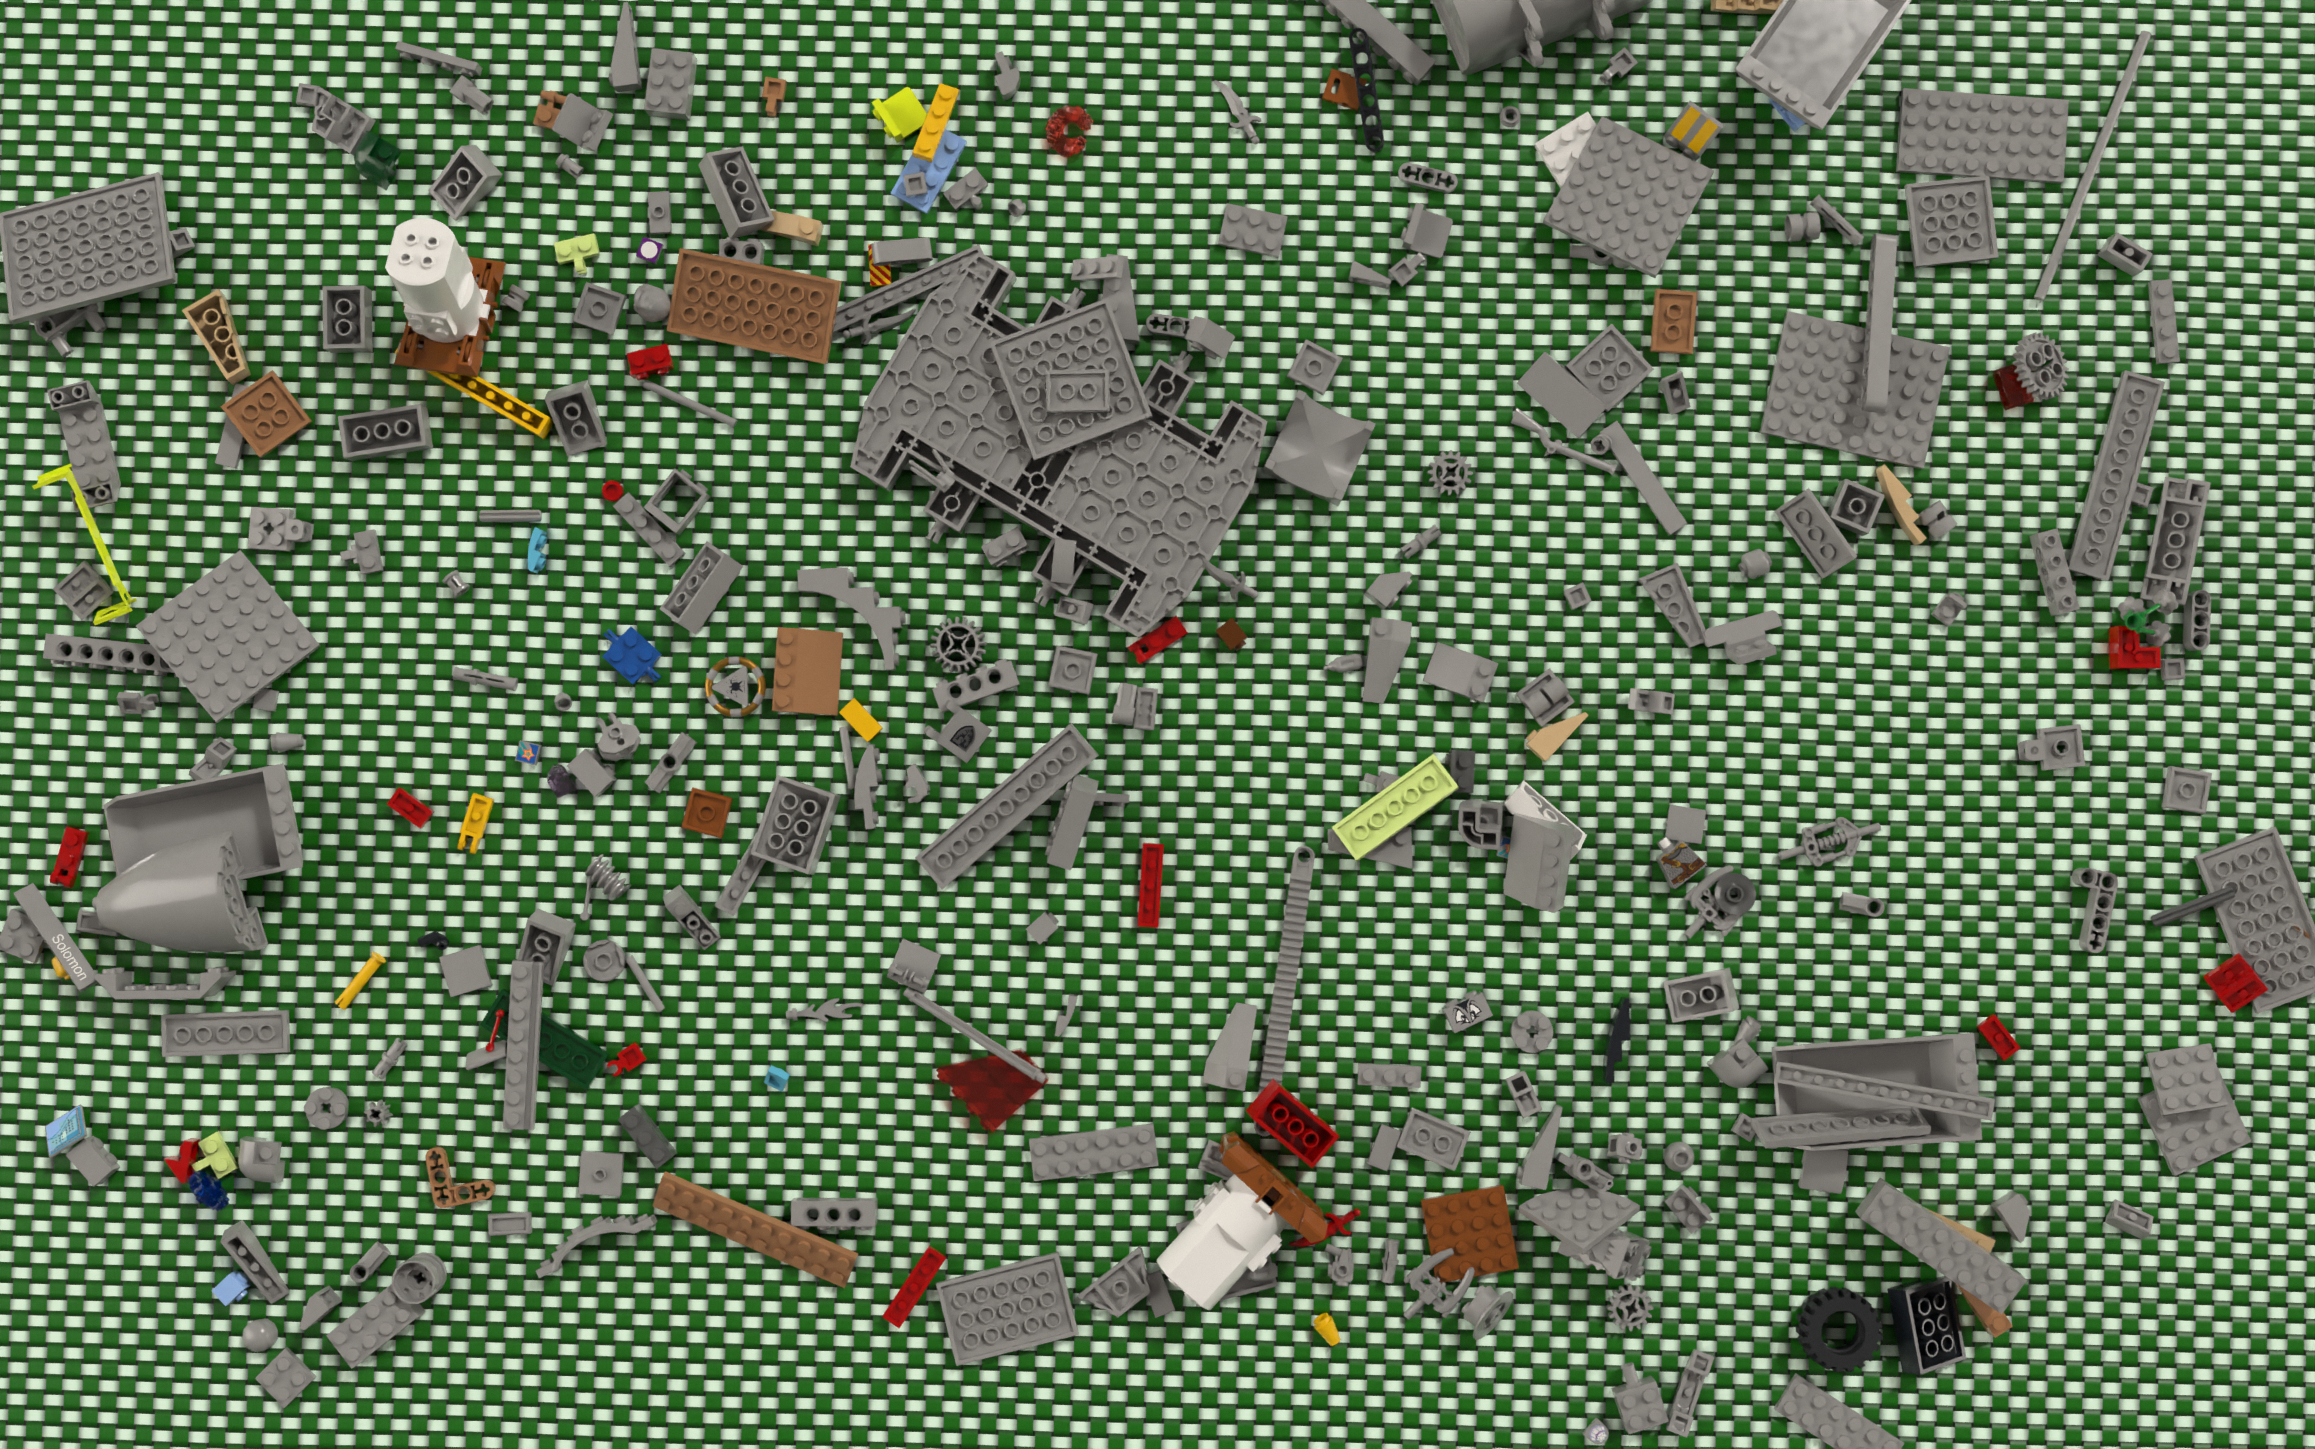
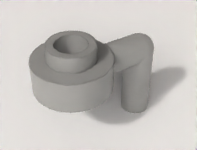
(1589, 1172)

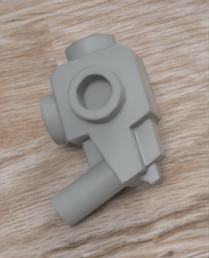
(1342, 1268)

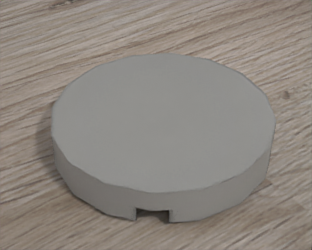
(604, 960)

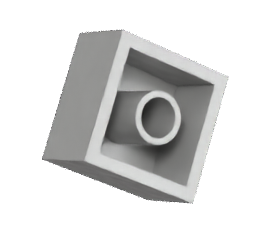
(1854, 507)

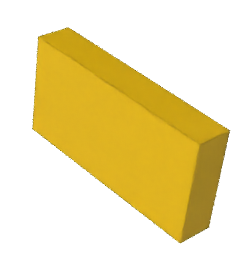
(861, 720)

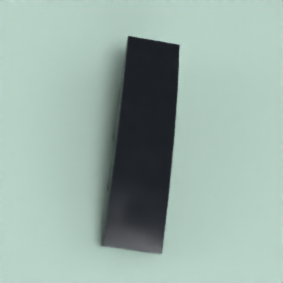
(1618, 1032)

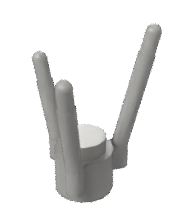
(942, 481)

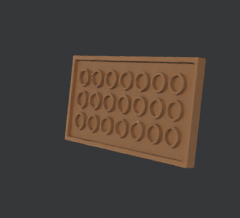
(753, 306)

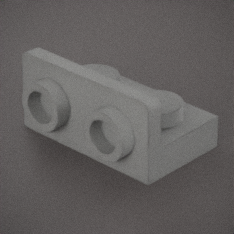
(1687, 1208)

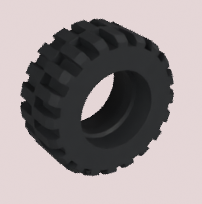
(1862, 1343)

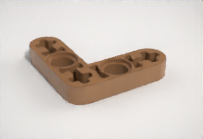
(453, 1191)

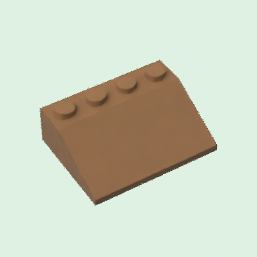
(807, 671)

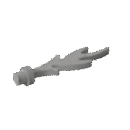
(826, 1008)

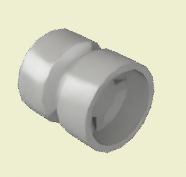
(1798, 227)
(1937, 519)

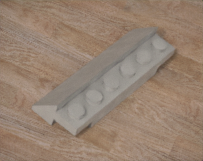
(2175, 538)

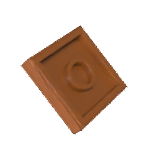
(707, 812)

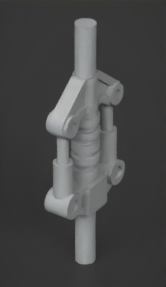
(1811, 847)

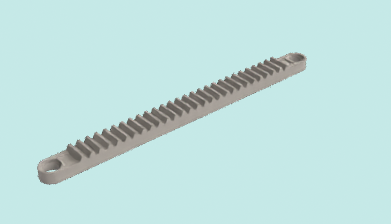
(1286, 972)

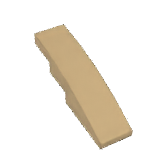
(1746, 6)
(1896, 498)

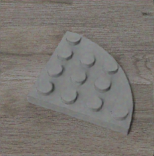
(1579, 1215)

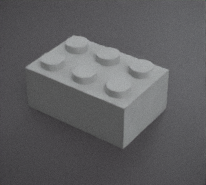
(670, 84)
(347, 319)

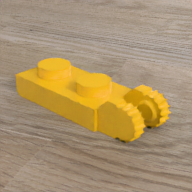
(475, 821)

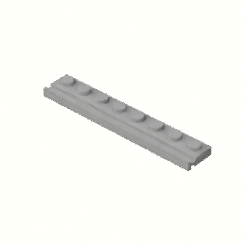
(523, 1045)

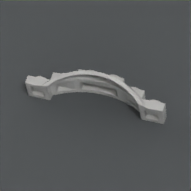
(597, 1227)

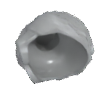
(651, 303)

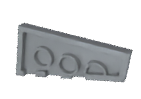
(1675, 601)
(1394, 851)

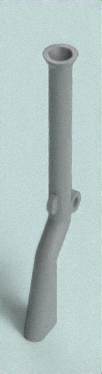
(1526, 422)

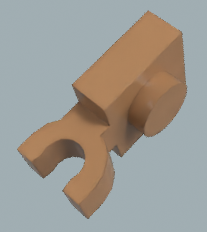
(774, 92)

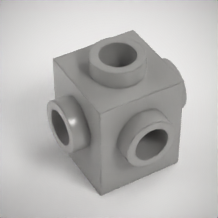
(1624, 1148)

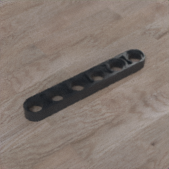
(1370, 89)

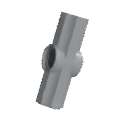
(662, 773)

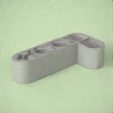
(2092, 910)

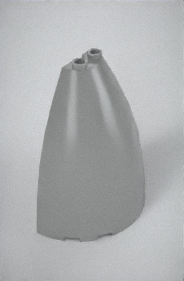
(184, 899)

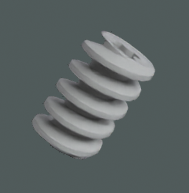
(606, 878)

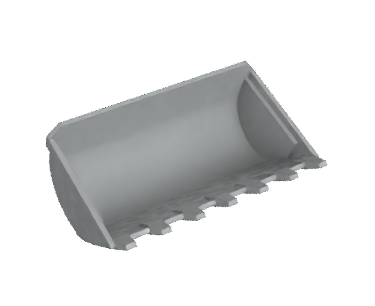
(1499, 30)

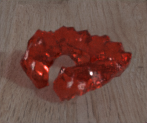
(1055, 130)

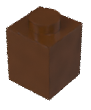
(1232, 635)

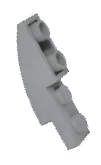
(866, 778)

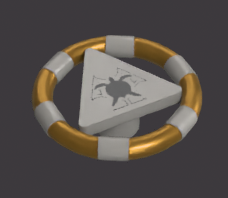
(735, 686)

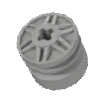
(409, 1283)

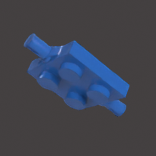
(632, 655)

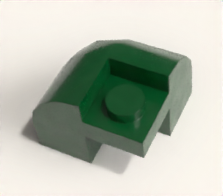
(375, 159)

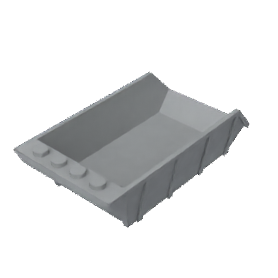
(1817, 52)
(249, 802)
(1926, 1061)

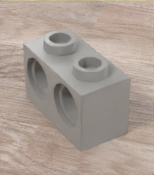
(742, 249)

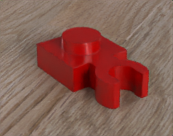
(629, 1058)

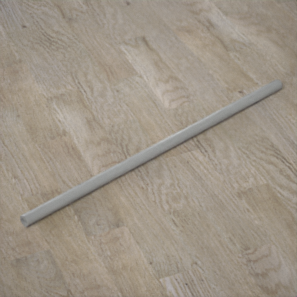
(2092, 165)

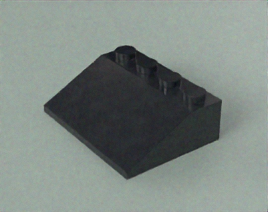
(1926, 1324)

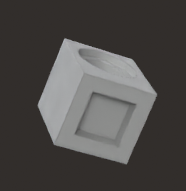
(1043, 927)

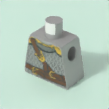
(1678, 862)

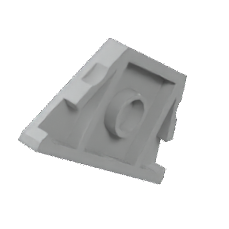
(1121, 1285)

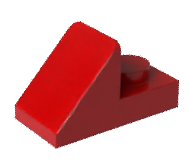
(182, 1165)

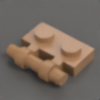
(547, 115)

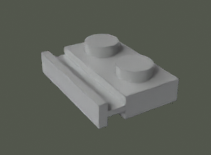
(1212, 1162)

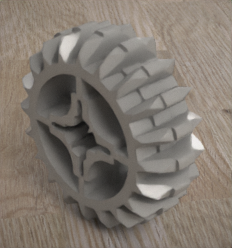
(950, 650)

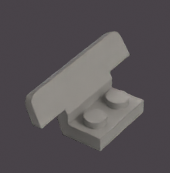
(1745, 637)

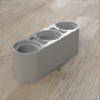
(901, 251)
(2203, 612)

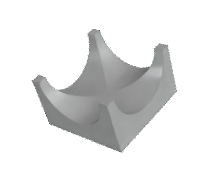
(1318, 449)

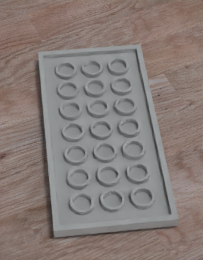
(1982, 135)
(2263, 914)

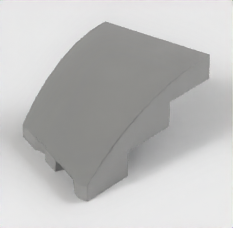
(340, 122)

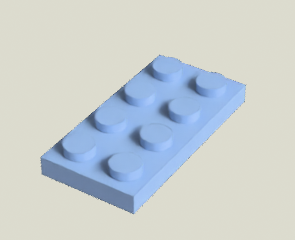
(935, 172)

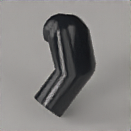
(434, 938)

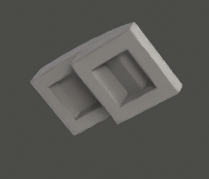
(1063, 561)
(1063, 1019)

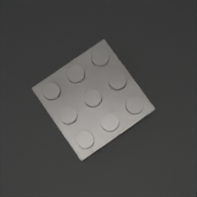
(1609, 367)
(2186, 1079)

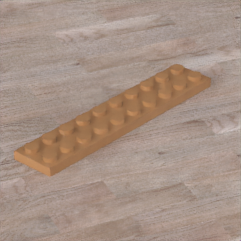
(754, 1229)

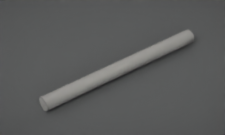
(690, 403)

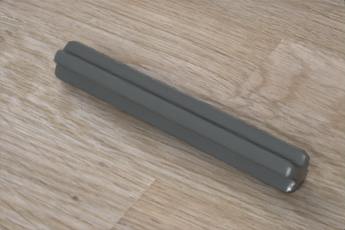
(2192, 906)

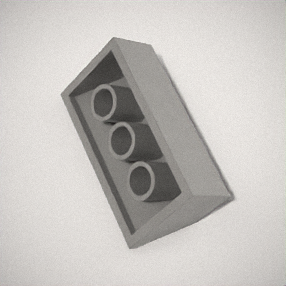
(735, 191)
(701, 588)

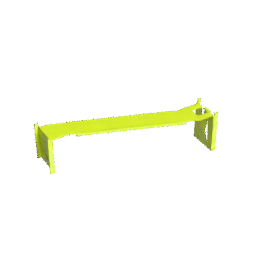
(65, 472)

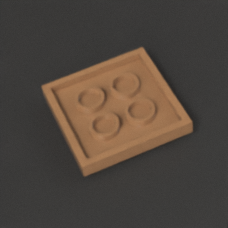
(266, 414)

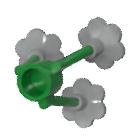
(2135, 616)

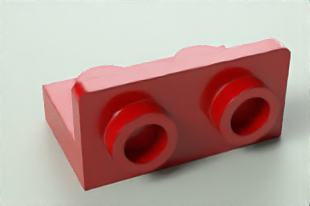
(650, 362)

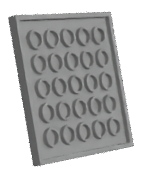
(1628, 197)
(1071, 341)
(228, 636)

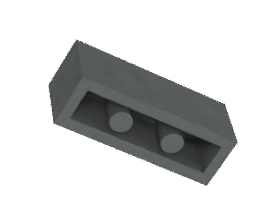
(647, 1136)

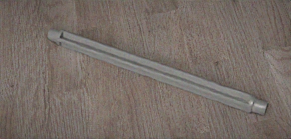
(978, 1037)

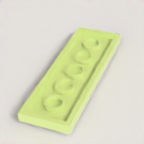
(1395, 807)

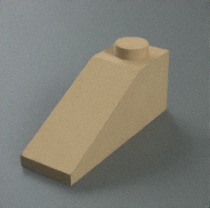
(795, 227)
(1550, 738)

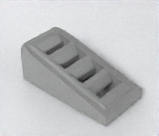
(1366, 276)

